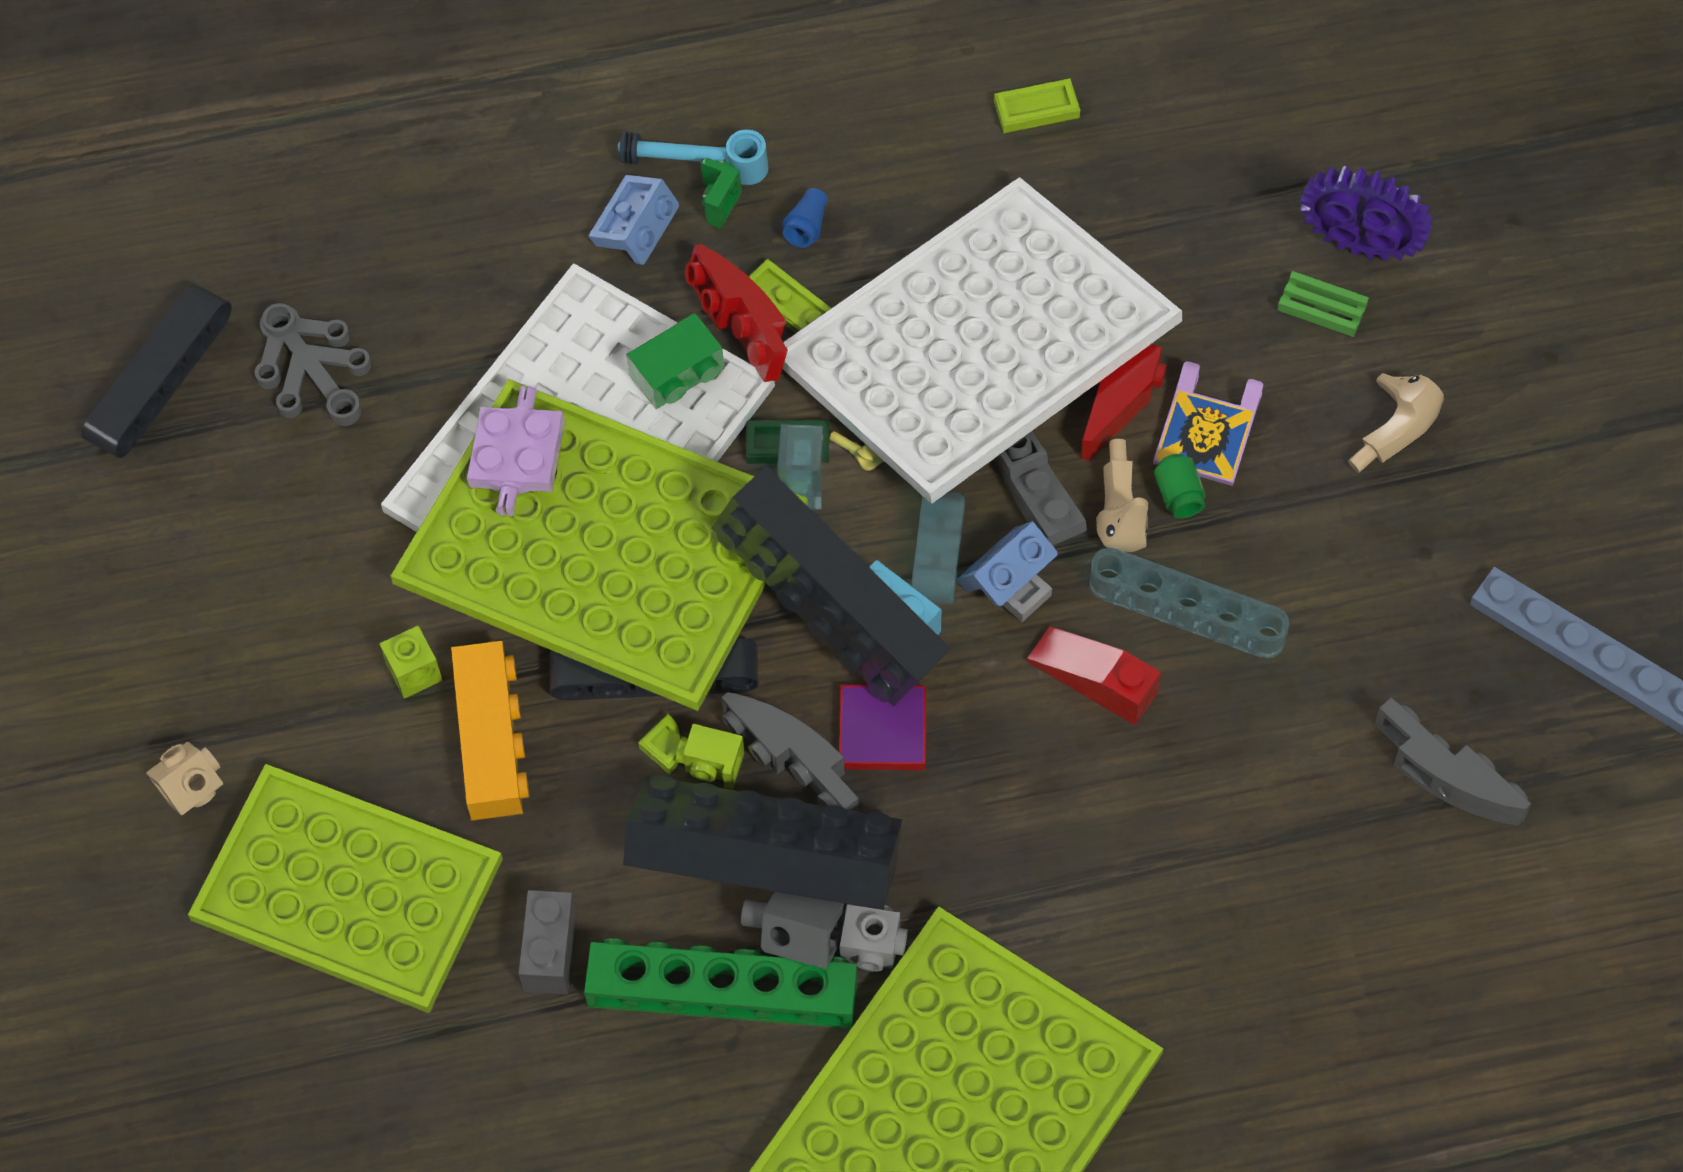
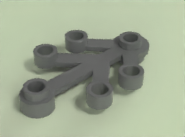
(309, 360)

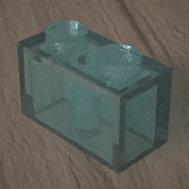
(803, 461)

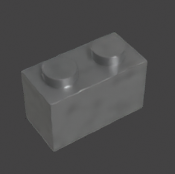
(547, 942)

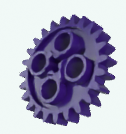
(1380, 225)

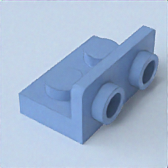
(635, 217)
(1009, 563)

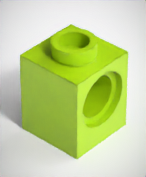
(411, 662)

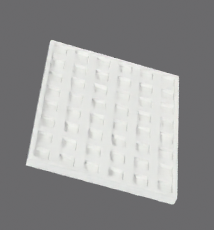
(578, 354)

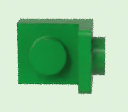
(721, 192)

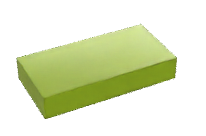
(1037, 105)

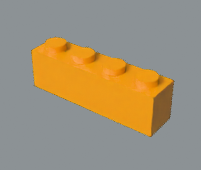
(487, 730)

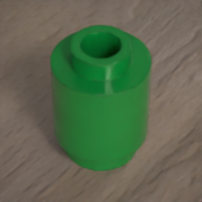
(1180, 485)

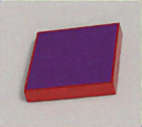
(880, 734)

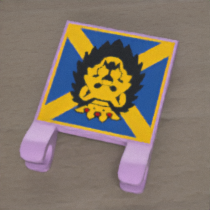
(1208, 428)

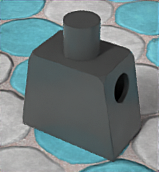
(797, 927)

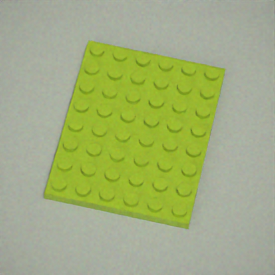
(605, 564)
(966, 1070)

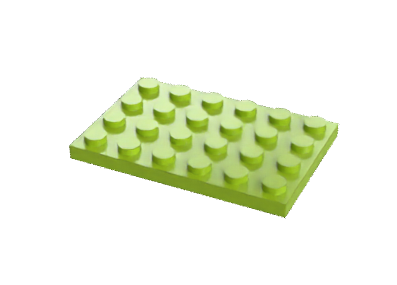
(346, 887)

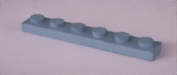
(1582, 647)

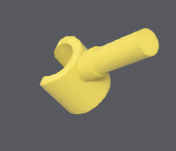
(864, 455)

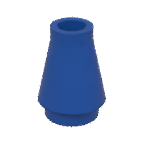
(805, 220)

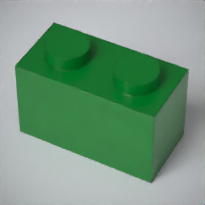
(675, 361)

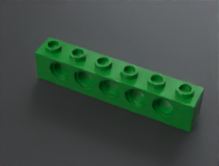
(698, 997)

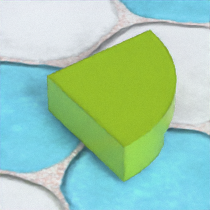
(662, 744)

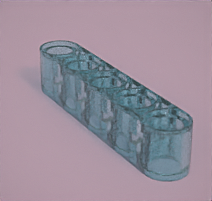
(1201, 619)

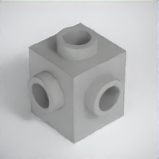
(872, 937)

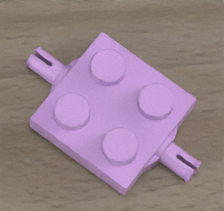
(516, 450)

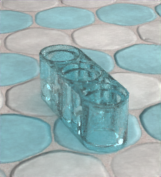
(939, 547)

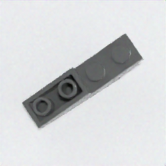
(1039, 491)
(785, 741)
(1459, 779)

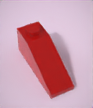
(1122, 397)
(1098, 672)

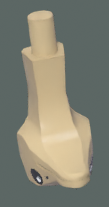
(1418, 407)
(1124, 518)

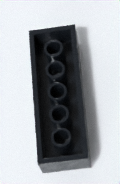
(828, 587)
(762, 842)

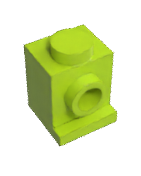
(711, 755)

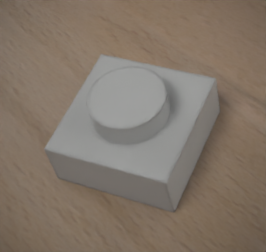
(1028, 598)

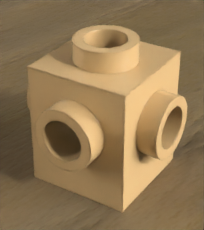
(186, 777)

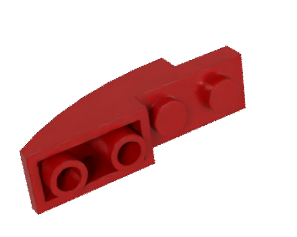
(739, 303)

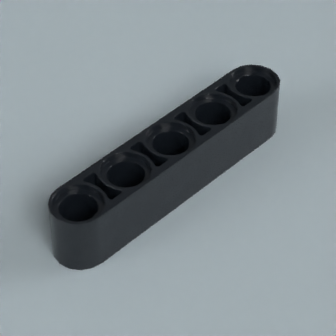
(157, 371)
(578, 681)

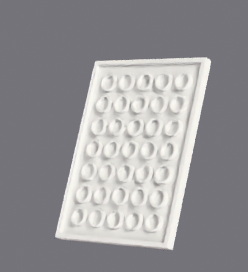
(977, 338)

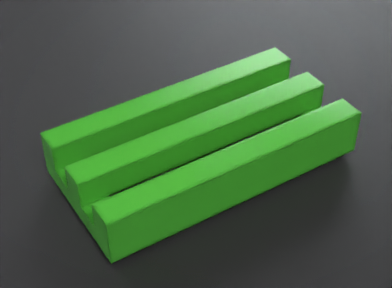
(1325, 298)

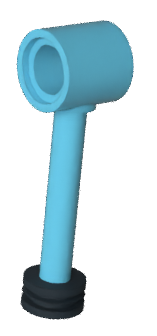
(739, 145)

